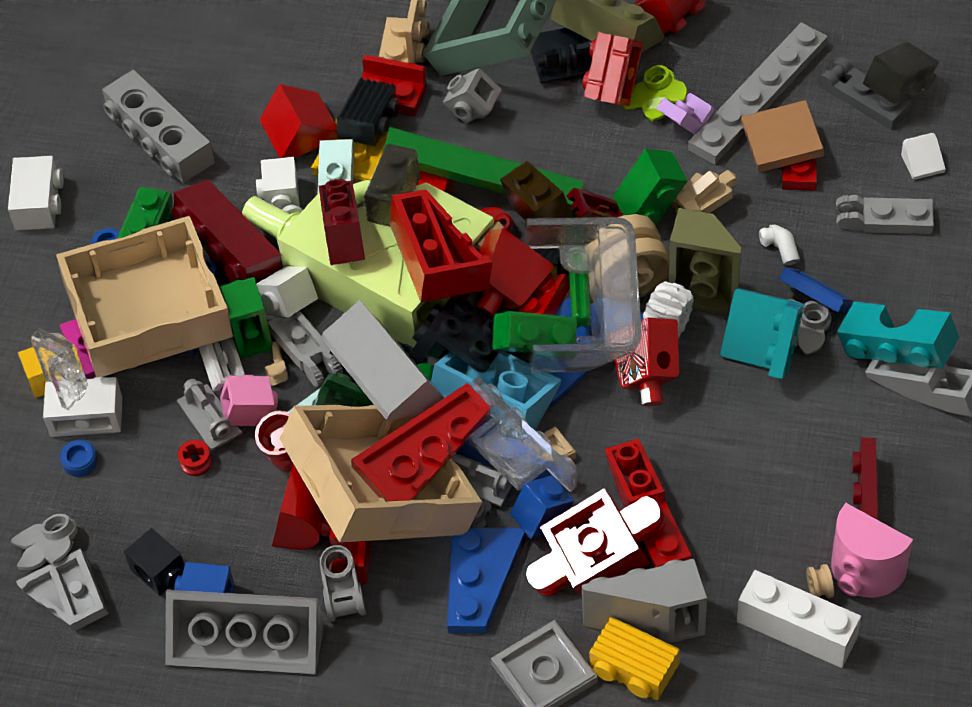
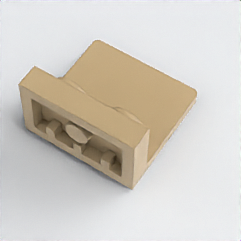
(404, 36)

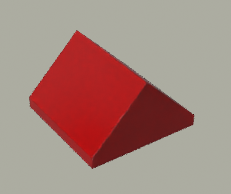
(297, 121)

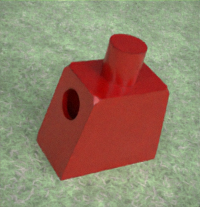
(514, 271)

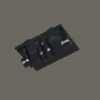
(561, 55)

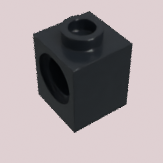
(155, 561)

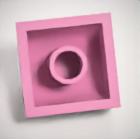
(868, 555)

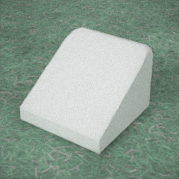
(923, 156)

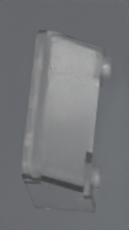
(608, 254)

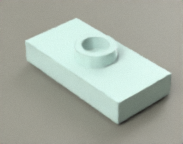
(336, 160)

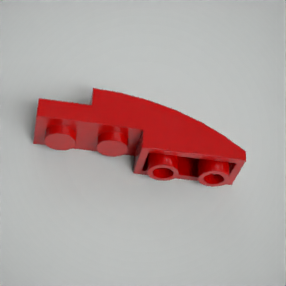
(635, 479)

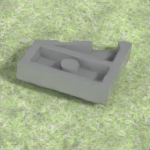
(67, 590)

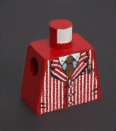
(652, 362)

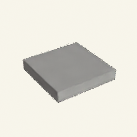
(544, 668)

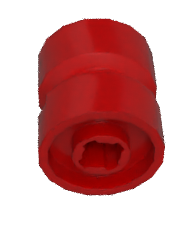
(267, 438)

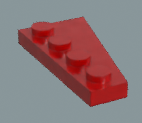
(415, 452)

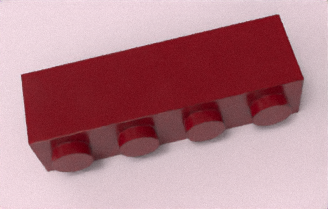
(226, 233)

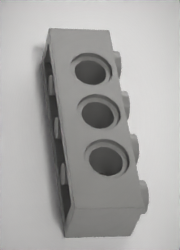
(157, 126)

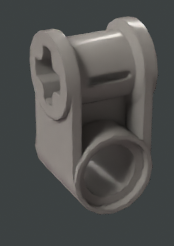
(341, 590)

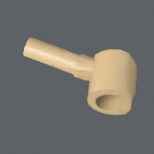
(277, 371)

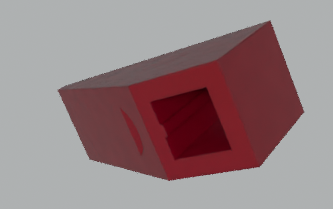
(341, 222)

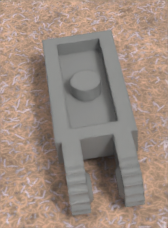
(885, 215)
(304, 346)

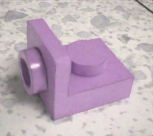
(688, 114)

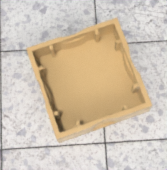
(144, 296)
(321, 447)

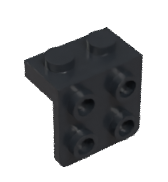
(461, 330)

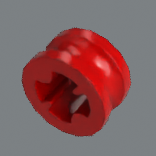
(194, 447)

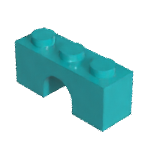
(922, 342)

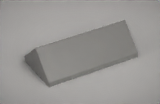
(380, 364)
(243, 631)

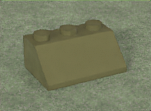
(608, 17)
(704, 260)

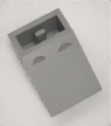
(658, 601)

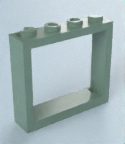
(455, 50)

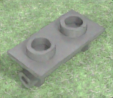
(206, 414)
(484, 479)

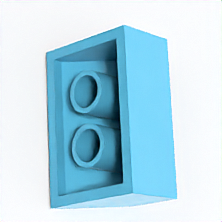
(509, 374)

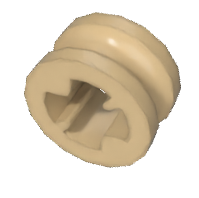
(820, 581)

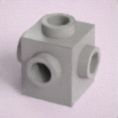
(471, 95)

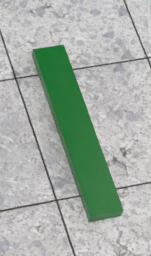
(467, 164)

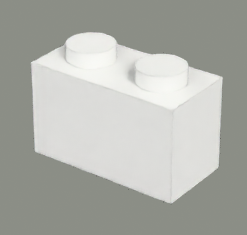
(34, 192)
(93, 414)

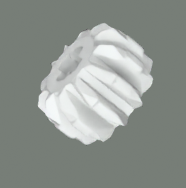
(670, 302)

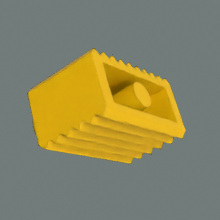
(634, 659)

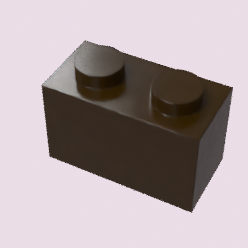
(534, 194)

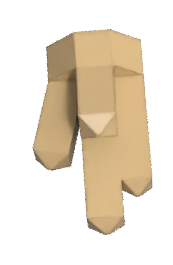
(706, 192)

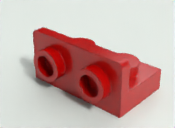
(407, 77)

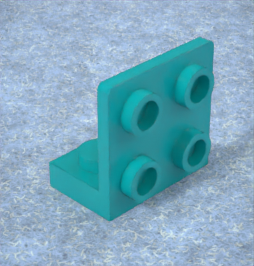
(762, 331)

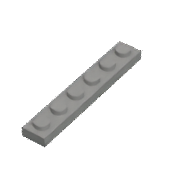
(757, 92)

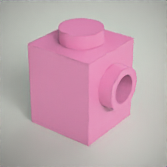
(247, 399)

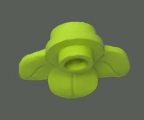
(656, 85)

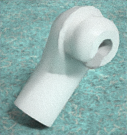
(781, 239)

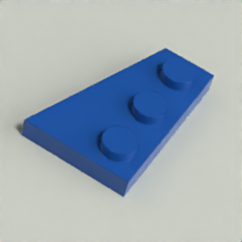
(478, 574)

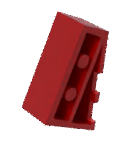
(434, 250)

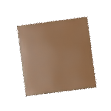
(782, 136)

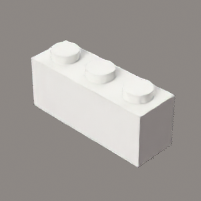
(798, 618)

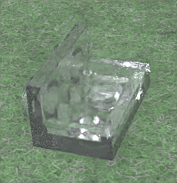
(60, 366)

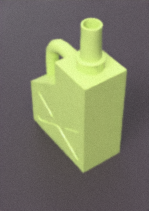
(377, 281)

